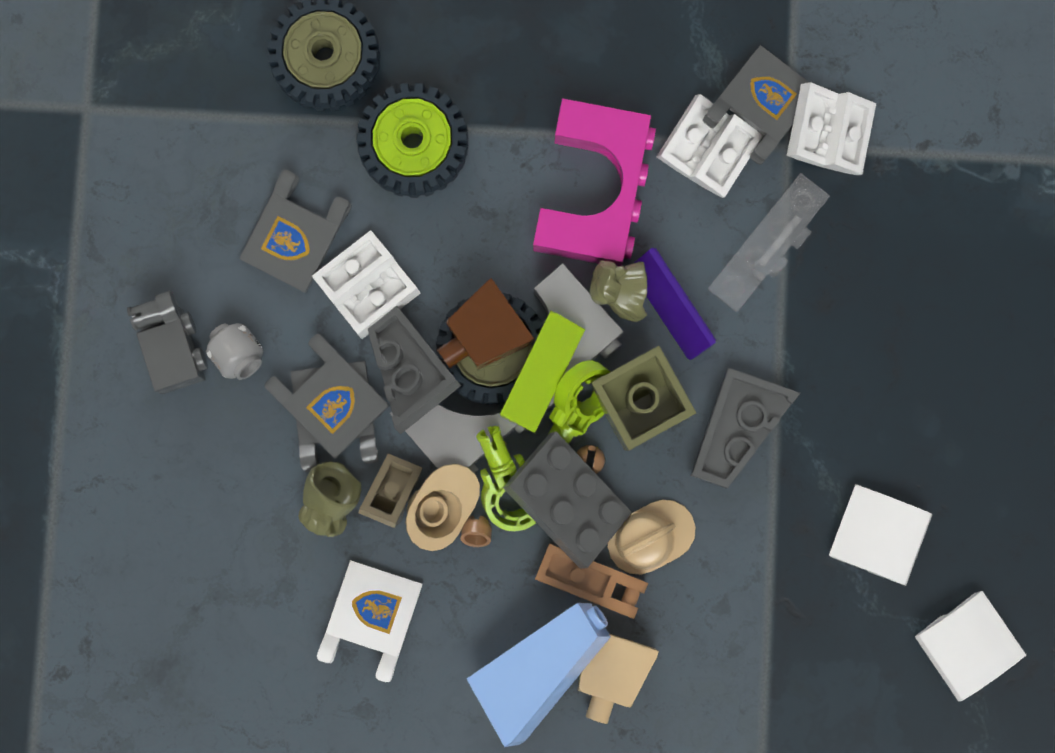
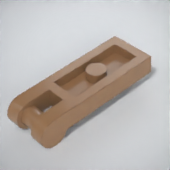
(590, 583)

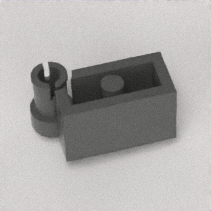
(168, 343)

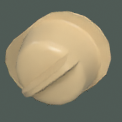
(442, 506)
(652, 537)

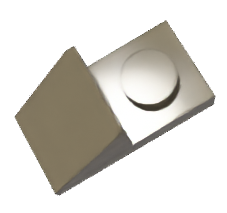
(391, 491)

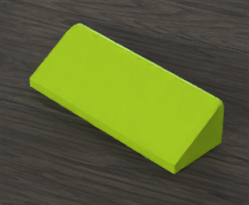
(542, 372)

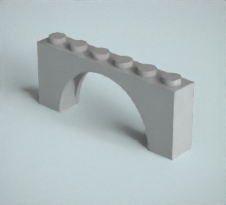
(451, 436)

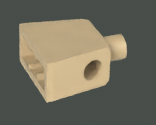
(615, 676)

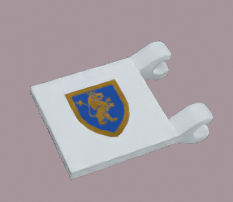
(371, 612)

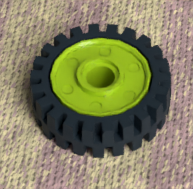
(405, 113)

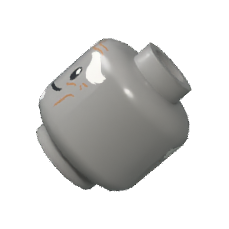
(234, 351)

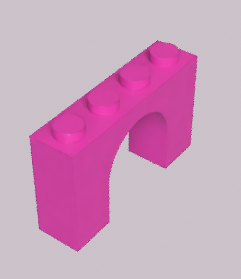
(622, 140)

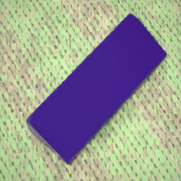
(675, 307)

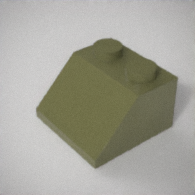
(642, 398)

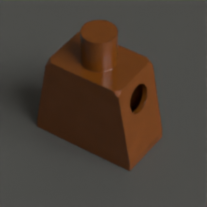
(485, 329)

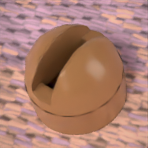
(599, 458)
(476, 532)

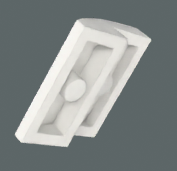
(831, 129)
(707, 154)
(365, 283)
(880, 534)
(970, 646)

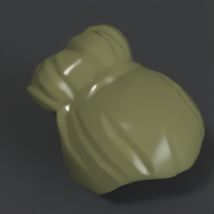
(621, 288)
(327, 499)

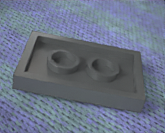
(567, 500)

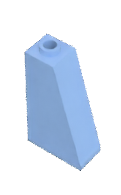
(537, 671)

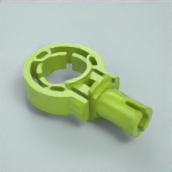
(575, 417)
(502, 469)

